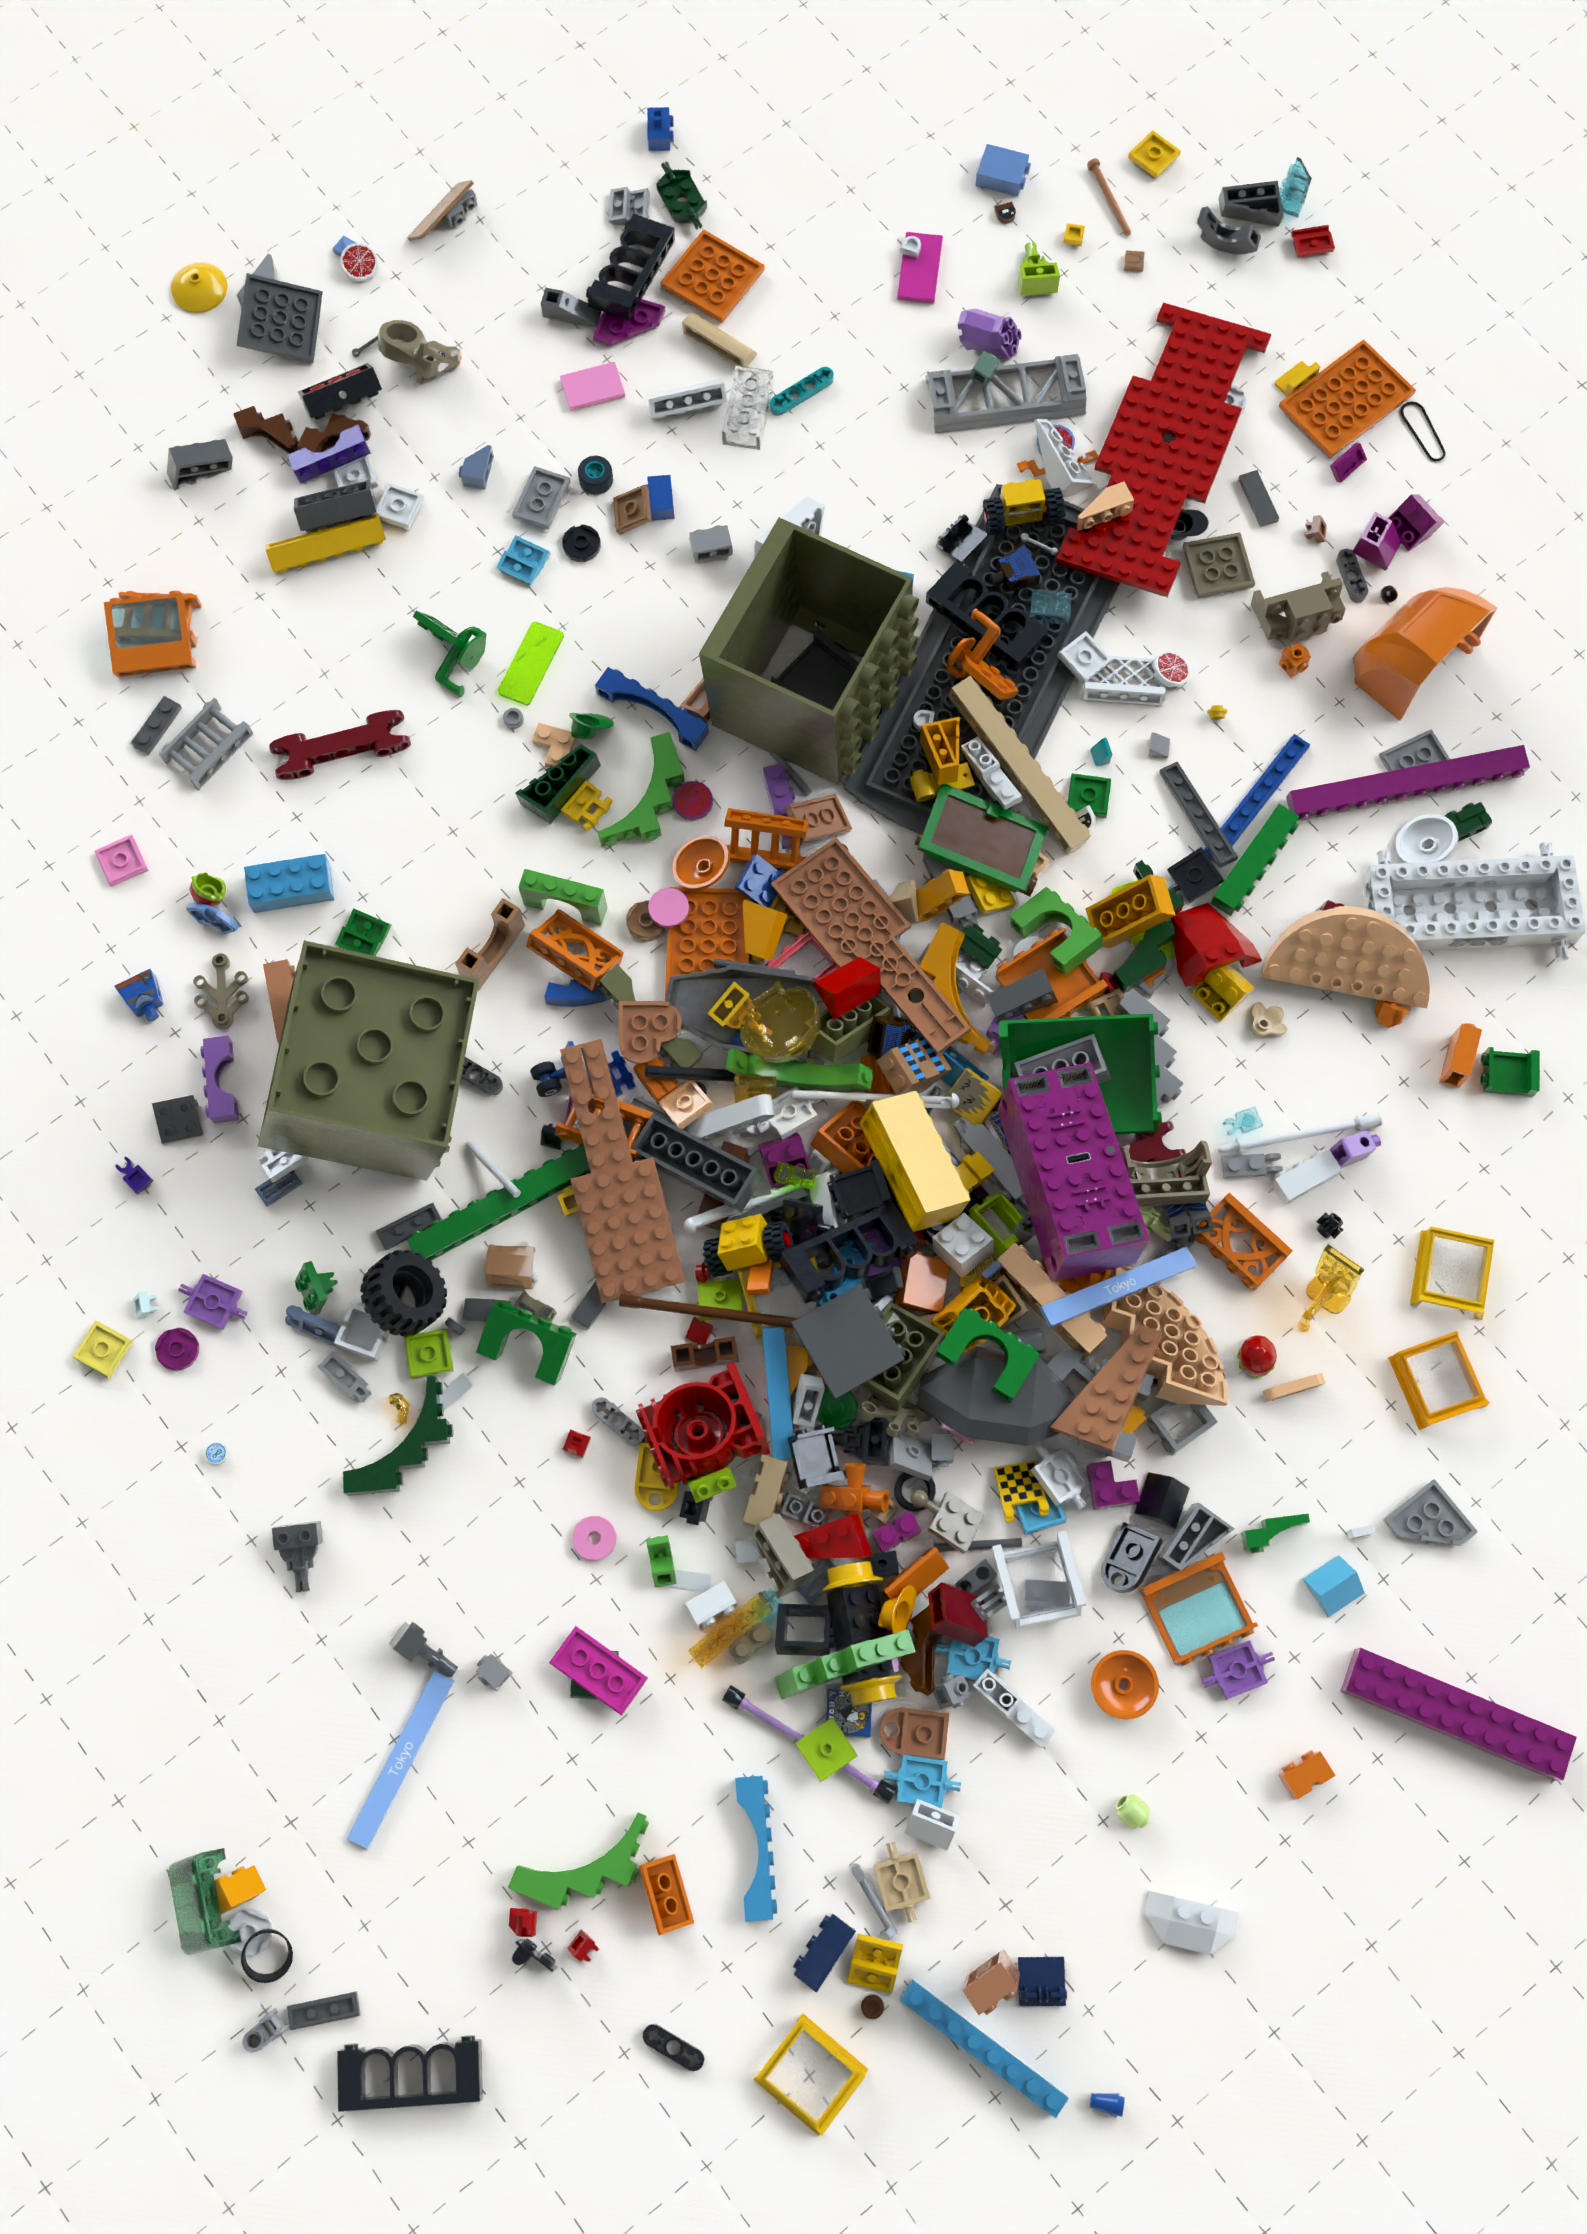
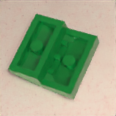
(363, 933)

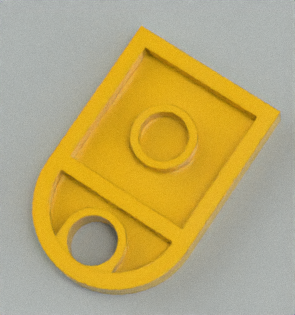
(649, 1481)

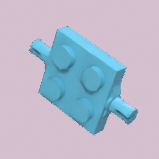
(973, 1660)
(922, 1780)

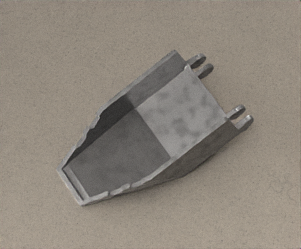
(698, 992)

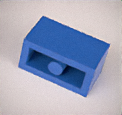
(660, 497)

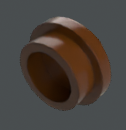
(872, 2006)

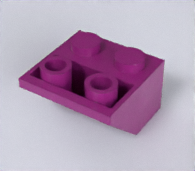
(1415, 521)
(1378, 541)
(787, 1150)

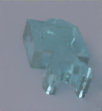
(1245, 1120)

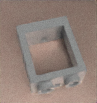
(1168, 1442)

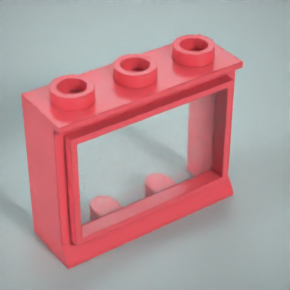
(804, 958)

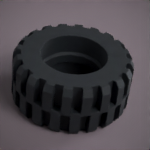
(383, 1302)

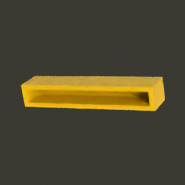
(325, 542)

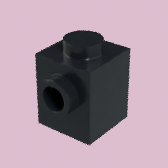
(884, 1564)

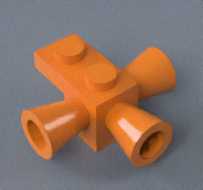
(855, 1495)

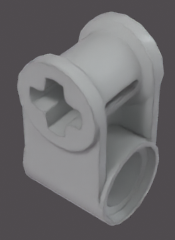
(268, 2030)

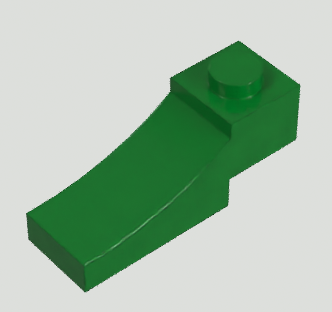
(1258, 1539)

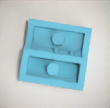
(523, 560)

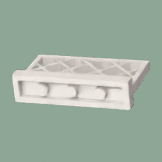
(1124, 692)

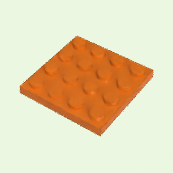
(712, 275)

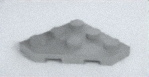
(1431, 1518)

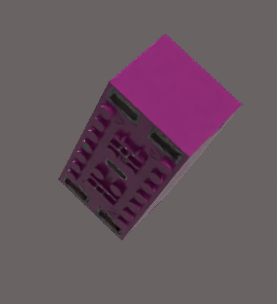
(1072, 1172)

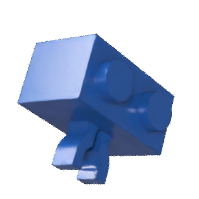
(658, 128)

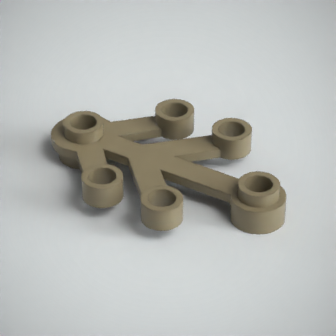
(222, 994)
(869, 1410)

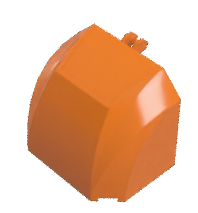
(1416, 641)

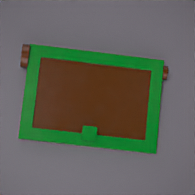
(983, 839)

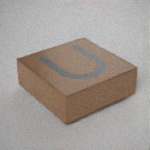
(1134, 260)

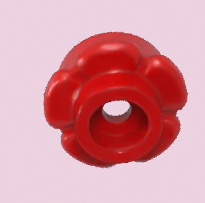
(702, 1273)

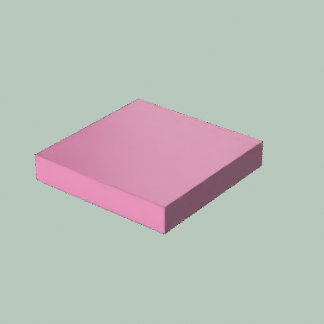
(121, 860)

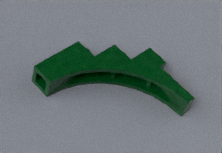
(1147, 958)
(384, 1474)

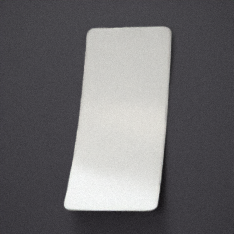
(455, 1391)

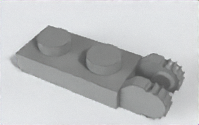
(1249, 1165)

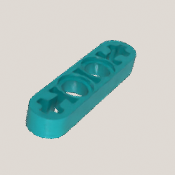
(799, 388)

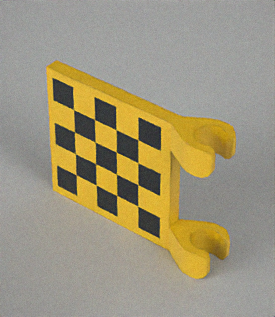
(1019, 1487)

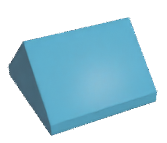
(1334, 1585)

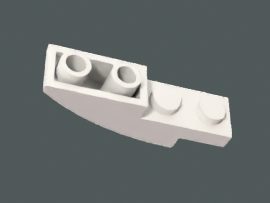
(990, 774)
(1014, 1708)

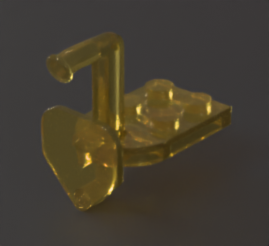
(1332, 1286)

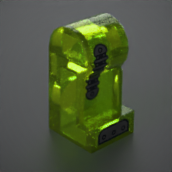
(794, 1175)

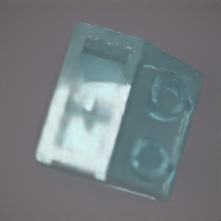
(1295, 188)

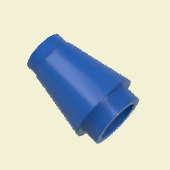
(1108, 2103)

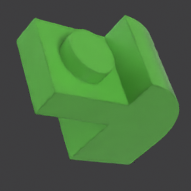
(661, 1561)

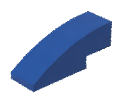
(572, 995)

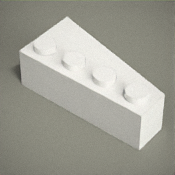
(806, 514)

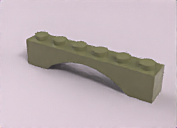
(619, 987)

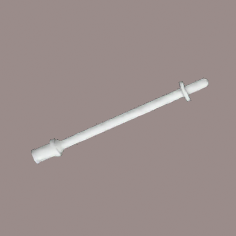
(1359, 1123)

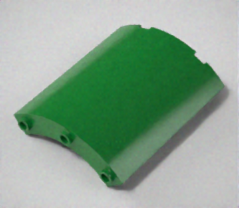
(1127, 1051)

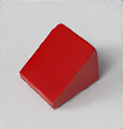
(1112, 986)
(699, 1331)

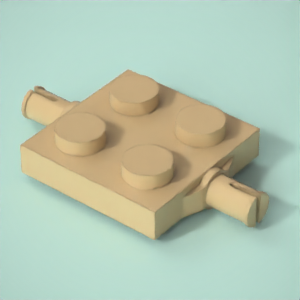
(901, 1882)

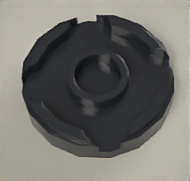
(581, 543)

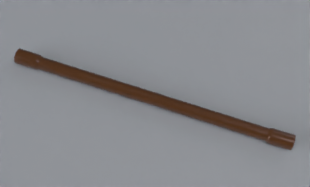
(638, 1302)

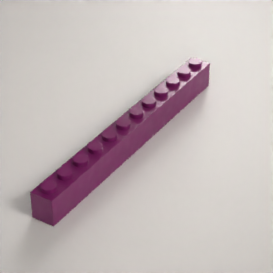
(1408, 782)

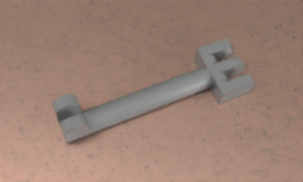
(890, 1930)

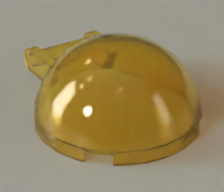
(782, 1024)

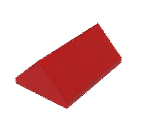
(849, 986)

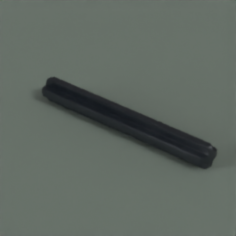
(689, 1073)

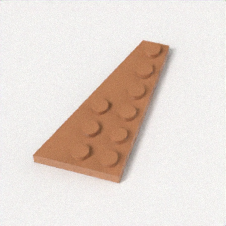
(1106, 1401)

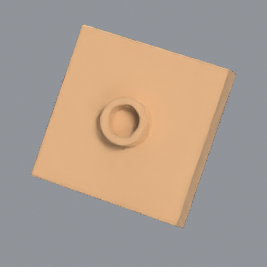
(685, 1104)

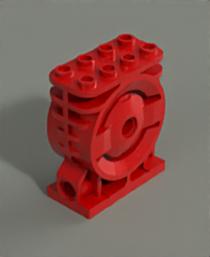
(710, 1450)

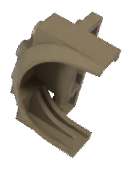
(1306, 610)

